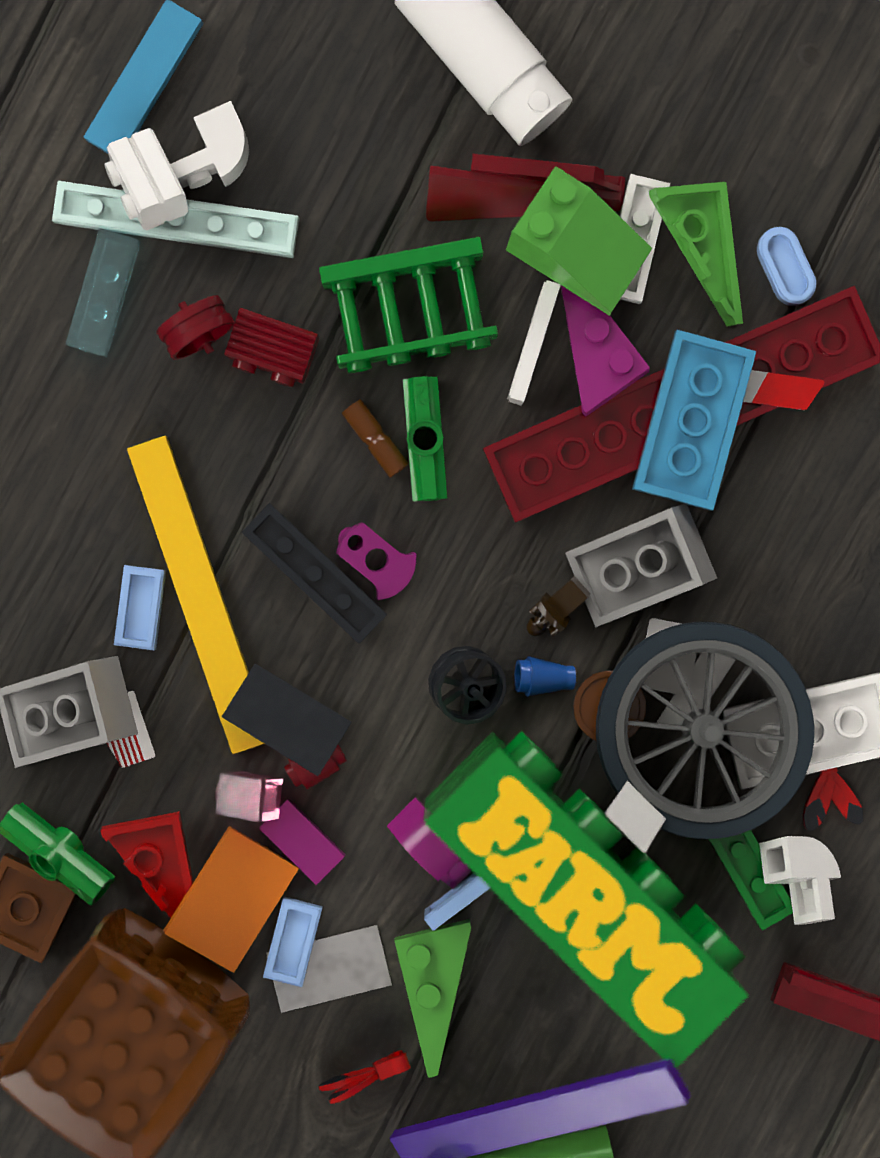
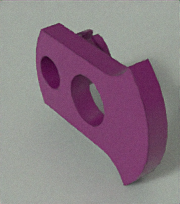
(398, 566)

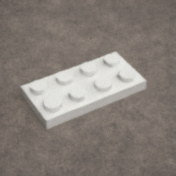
(844, 725)

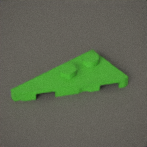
(703, 230)
(431, 974)

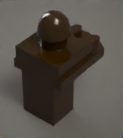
(553, 610)

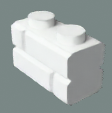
(147, 180)

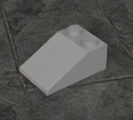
(641, 564)
(66, 711)

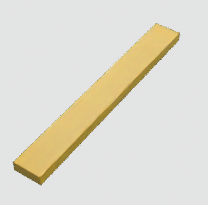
(193, 578)

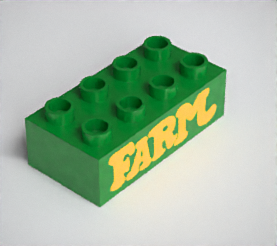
(583, 900)

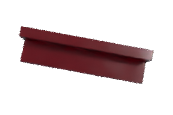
(828, 1000)

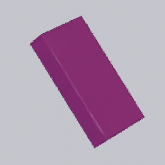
(303, 842)

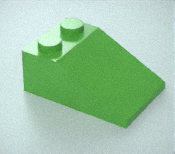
(579, 241)

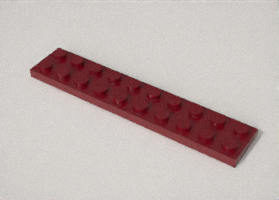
(583, 452)

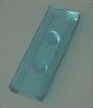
(103, 292)

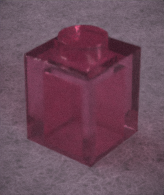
(248, 796)

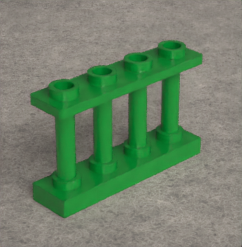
(383, 272)

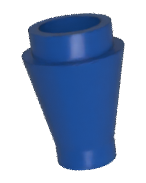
(542, 676)

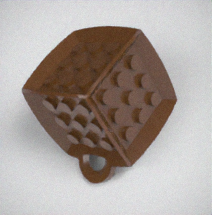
(124, 1040)

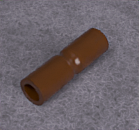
(372, 434)

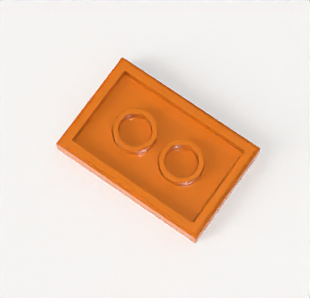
(231, 899)

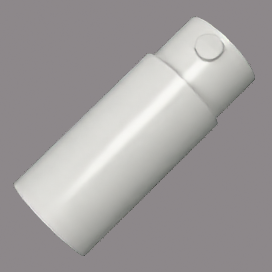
(491, 62)

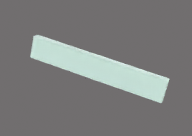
(202, 225)

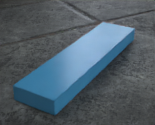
(144, 76)

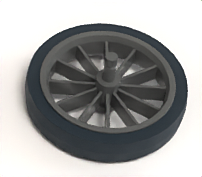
(705, 729)

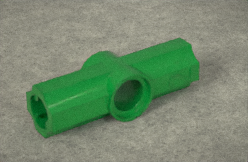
(424, 412)
(56, 853)

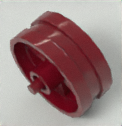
(195, 327)

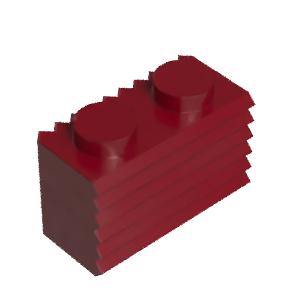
(272, 347)

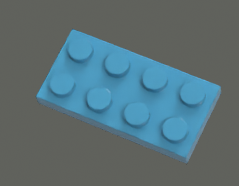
(694, 420)

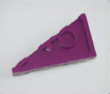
(601, 353)

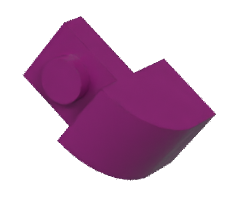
(427, 846)

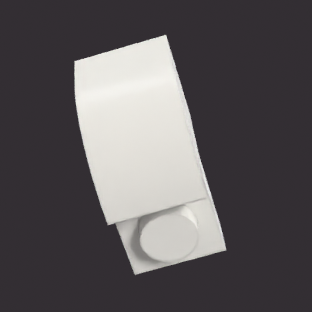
(225, 151)
(807, 869)

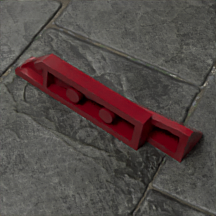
(506, 187)

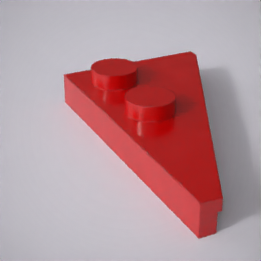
(157, 855)

